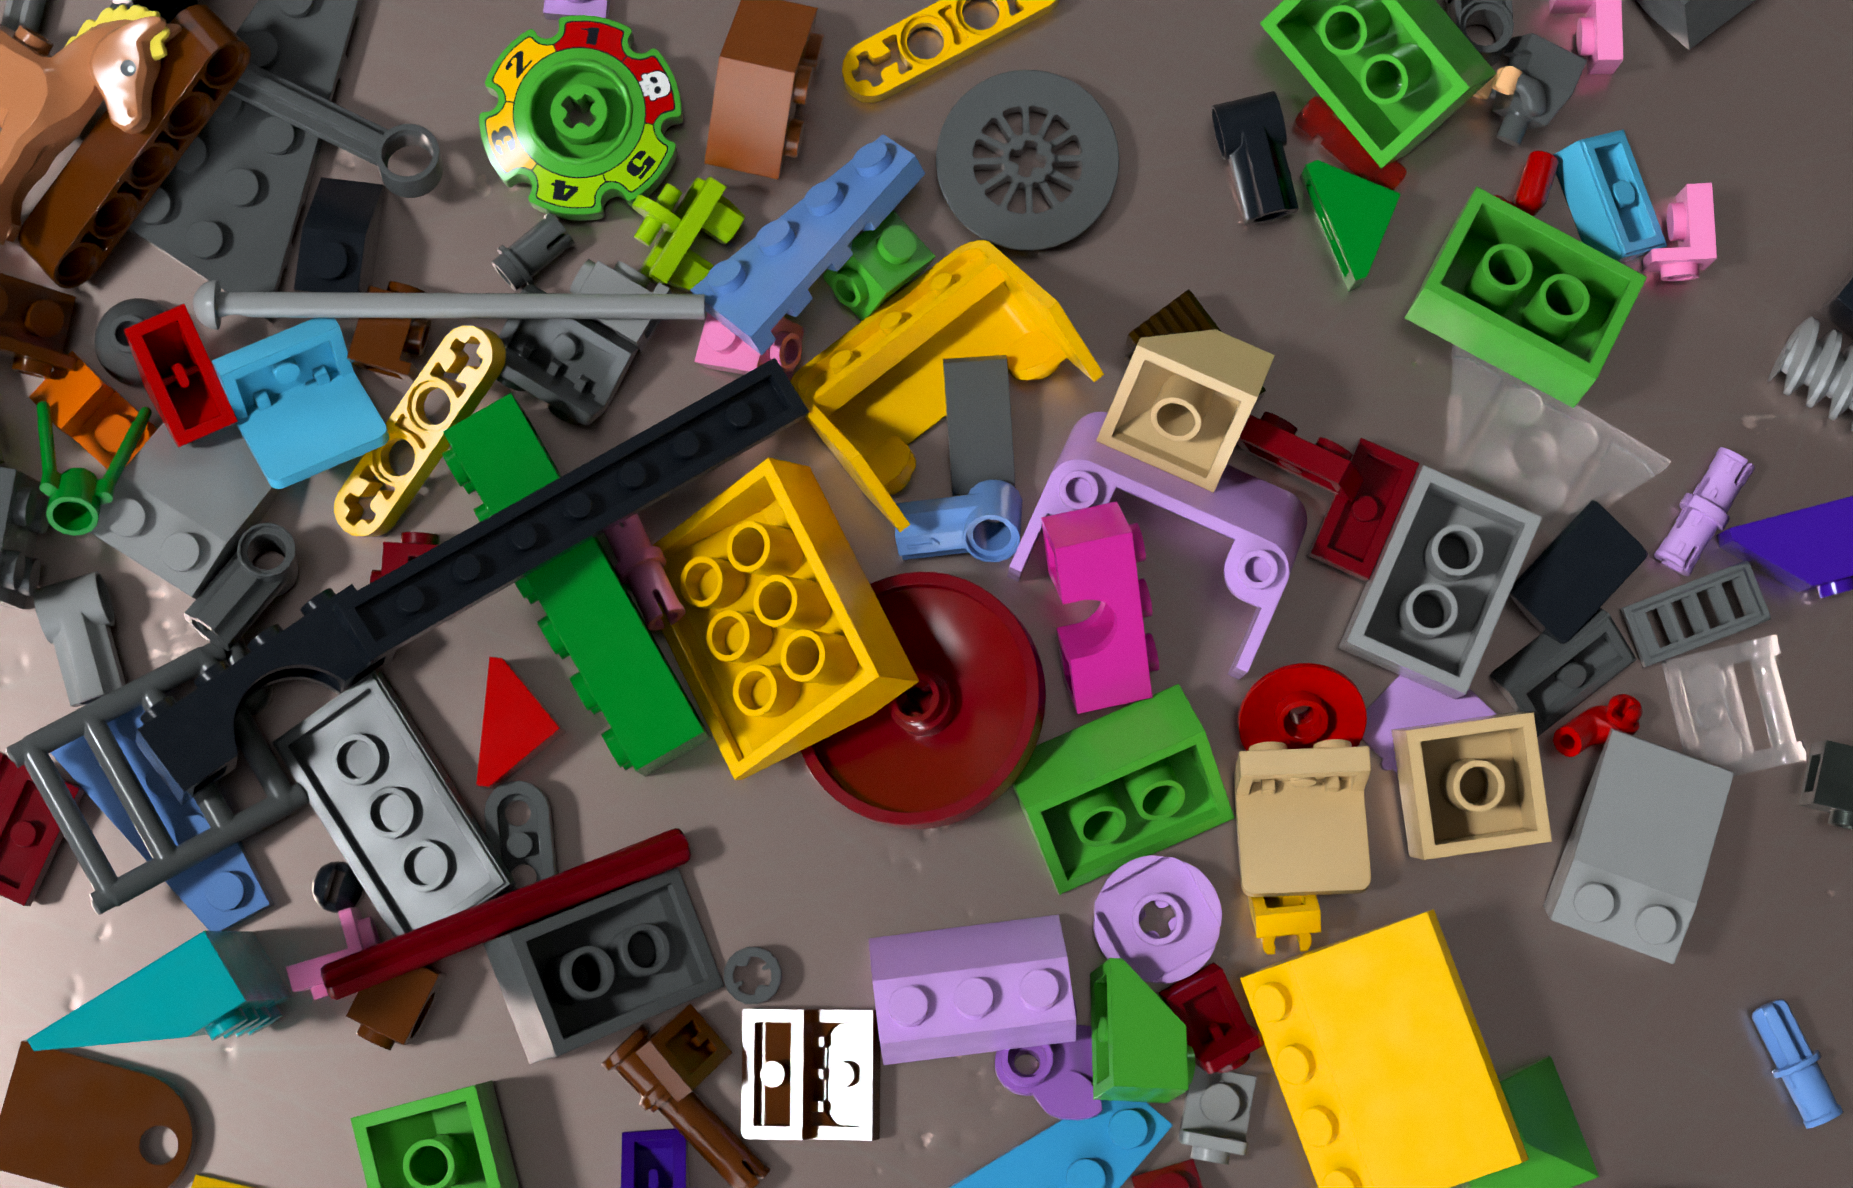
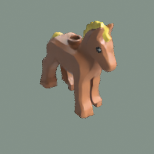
(54, 97)

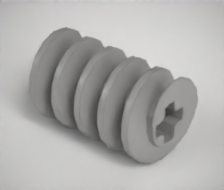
(1818, 366)

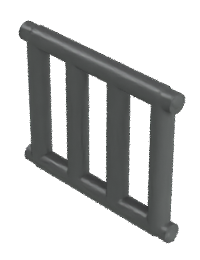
(167, 857)

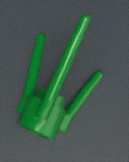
(77, 492)

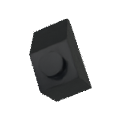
(340, 237)

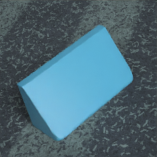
(1609, 197)

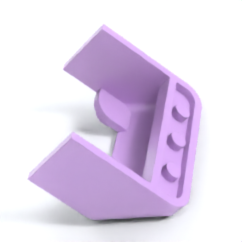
(1254, 513)

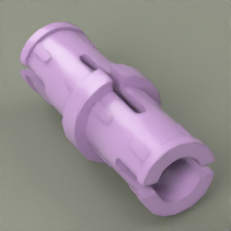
(1704, 511)

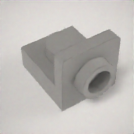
(1217, 1115)

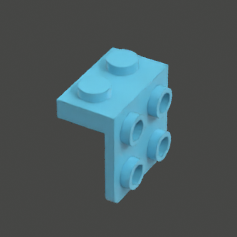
(300, 402)

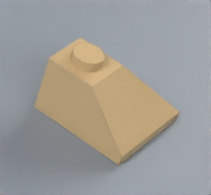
(1186, 402)

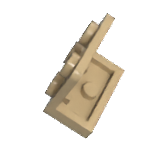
(1302, 819)

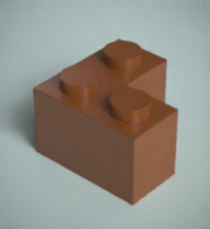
(759, 82)

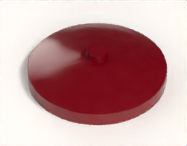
(956, 732)

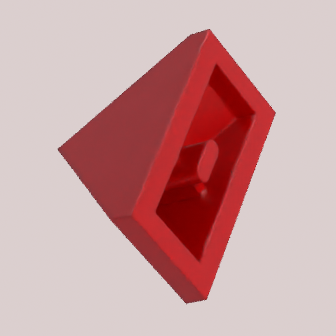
(179, 375)
(513, 725)

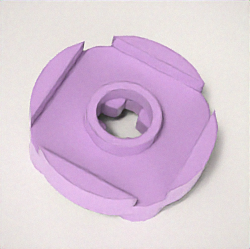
(1170, 884)

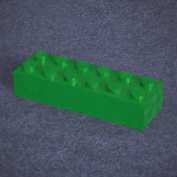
(583, 600)

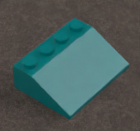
(203, 987)

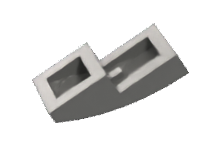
(978, 421)

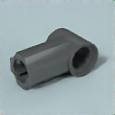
(241, 589)

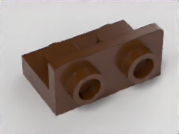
(34, 327)

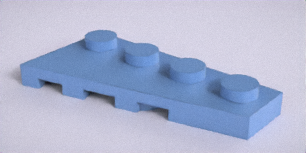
(789, 254)
(217, 890)

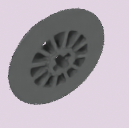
(1023, 93)

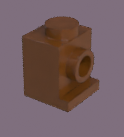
(389, 343)

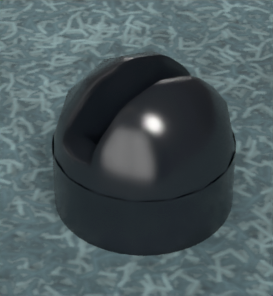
(349, 893)

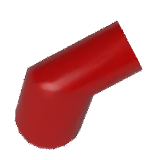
(1535, 182)
(1594, 724)

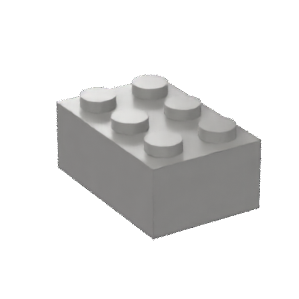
(1440, 582)

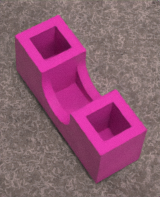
(1095, 558)

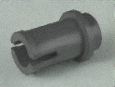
(532, 252)

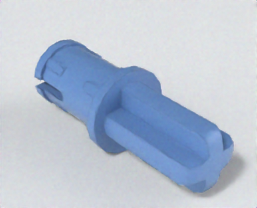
(1796, 1063)

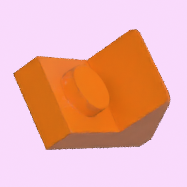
(90, 410)

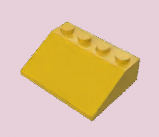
(777, 619)
(1384, 1061)

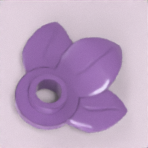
(1063, 1076)

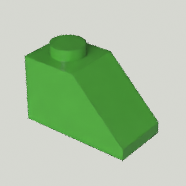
(1135, 1039)

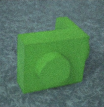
(879, 266)

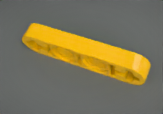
(958, 38)
(425, 437)

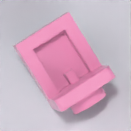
(727, 352)
(359, 935)

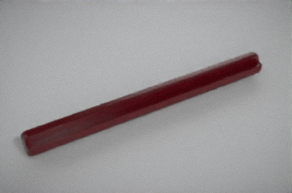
(505, 914)

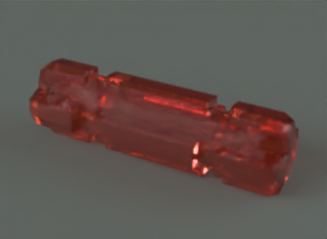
(1339, 142)

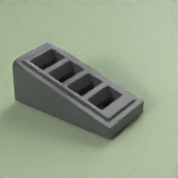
(1747, 594)

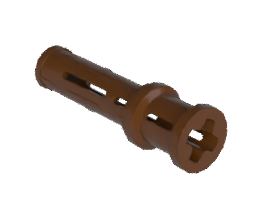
(688, 1116)

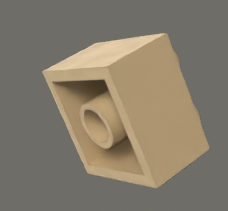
(1471, 785)

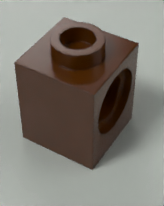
(396, 1007)

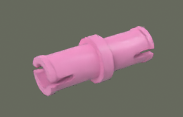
(643, 569)

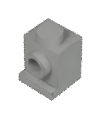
(623, 279)

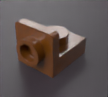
(683, 1052)

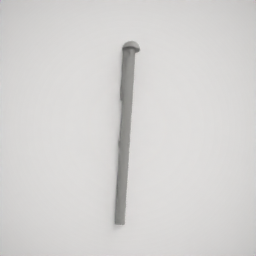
(212, 305)

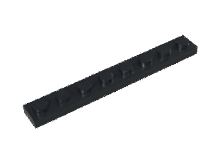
(568, 512)

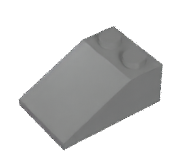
(186, 506)
(1640, 846)

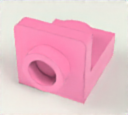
(1597, 33)
(1693, 226)

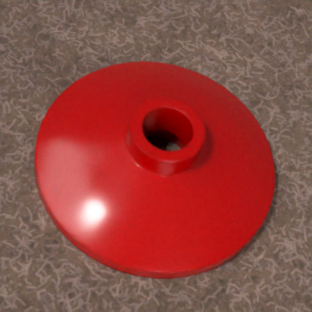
(1333, 713)

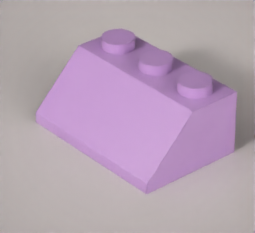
(972, 989)

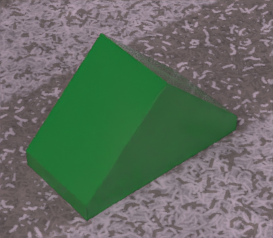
(1350, 215)

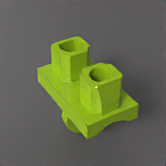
(699, 210)

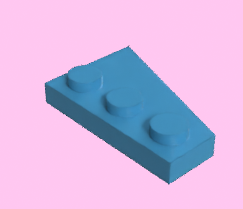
(1078, 1153)

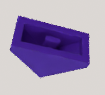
(654, 1159)

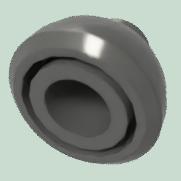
(111, 342)

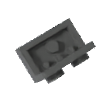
(565, 363)

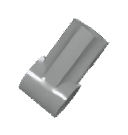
(78, 622)

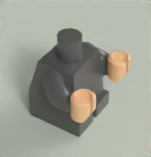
(1531, 85)

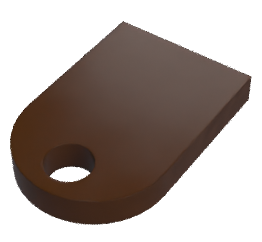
(88, 1122)

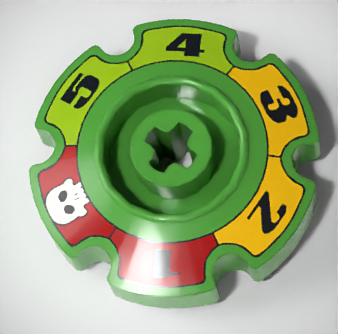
(581, 69)

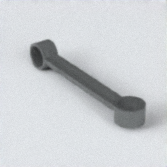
(341, 128)

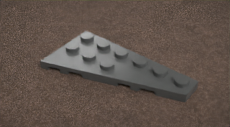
(247, 173)

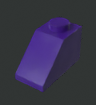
(1800, 547)

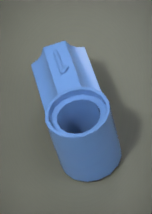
(961, 526)

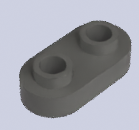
(524, 844)

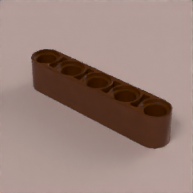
(121, 171)

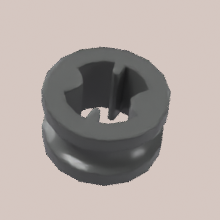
(743, 958)

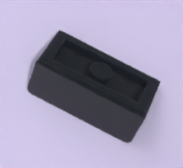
(1577, 573)

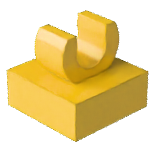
(1285, 917)

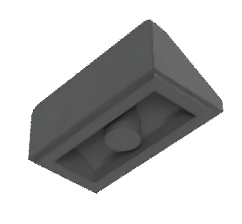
(1559, 677)

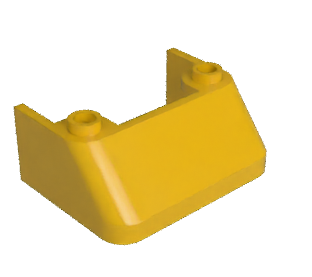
(887, 374)

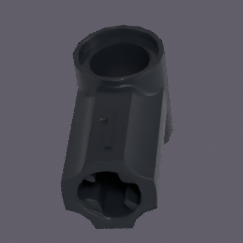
(1252, 139)

